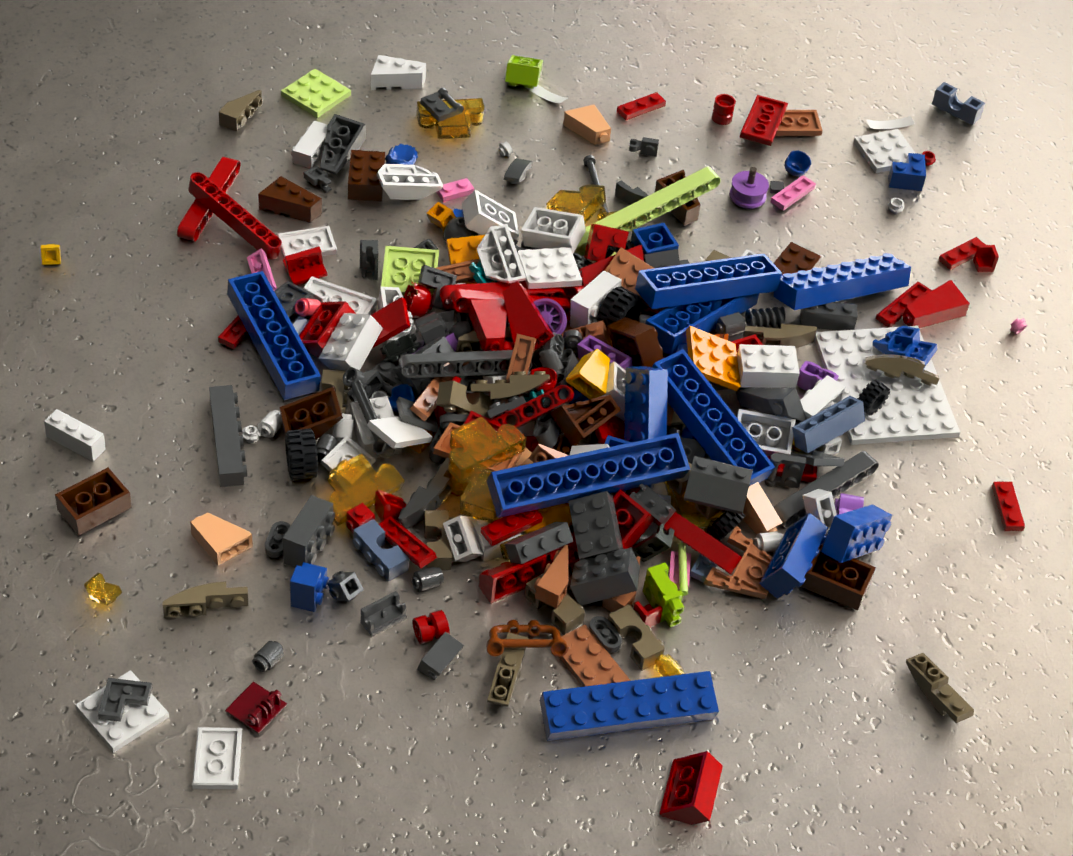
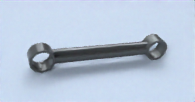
(366, 407)

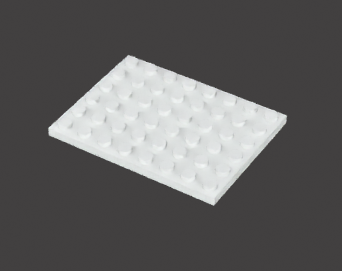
(912, 407)

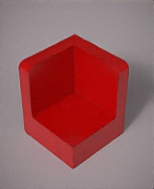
(985, 258)
(649, 615)

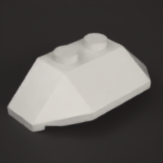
(408, 181)
(500, 256)

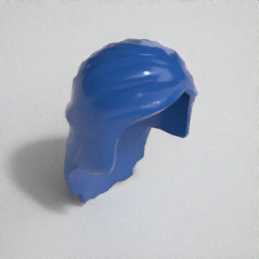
(402, 155)

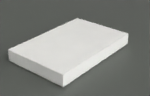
(306, 239)
(398, 433)
(217, 758)

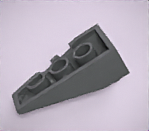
(341, 138)
(773, 401)

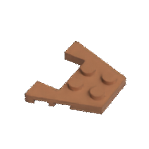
(748, 572)

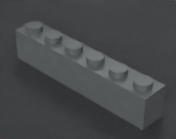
(227, 436)

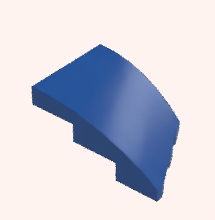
(906, 342)

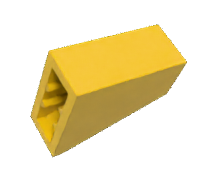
(591, 374)

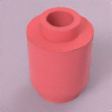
(306, 307)

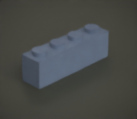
(828, 424)

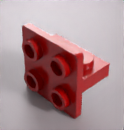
(305, 264)

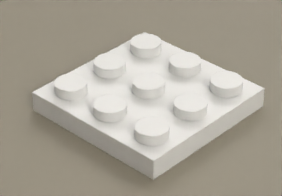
(883, 149)
(550, 268)
(134, 722)

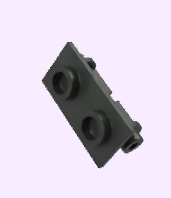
(393, 351)

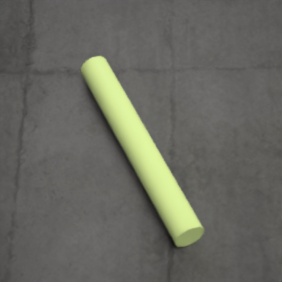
(683, 582)

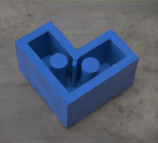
(909, 174)
(307, 586)

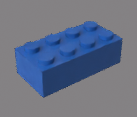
(645, 403)
(857, 533)
(794, 556)

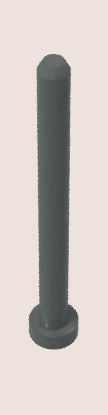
(589, 161)

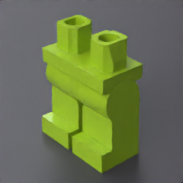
(663, 592)

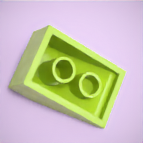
(523, 71)

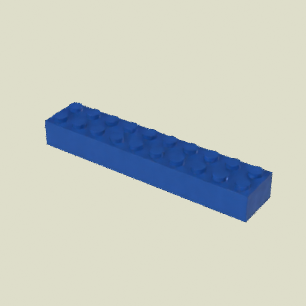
(586, 474)

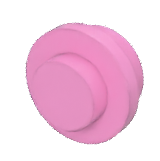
(1018, 325)

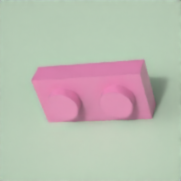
(455, 190)
(674, 568)

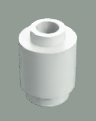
(271, 424)
(344, 427)
(768, 541)

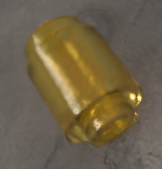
(668, 666)

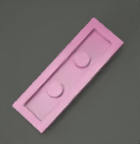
(793, 193)
(259, 262)

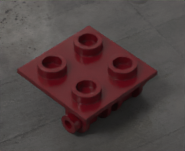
(256, 707)

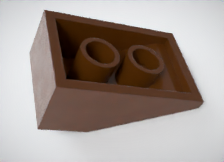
(315, 412)

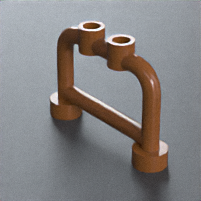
(496, 646)

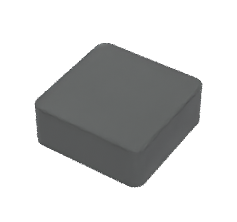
(776, 186)

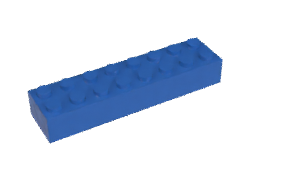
(707, 281)
(842, 281)
(674, 321)
(273, 335)
(710, 418)
(628, 705)

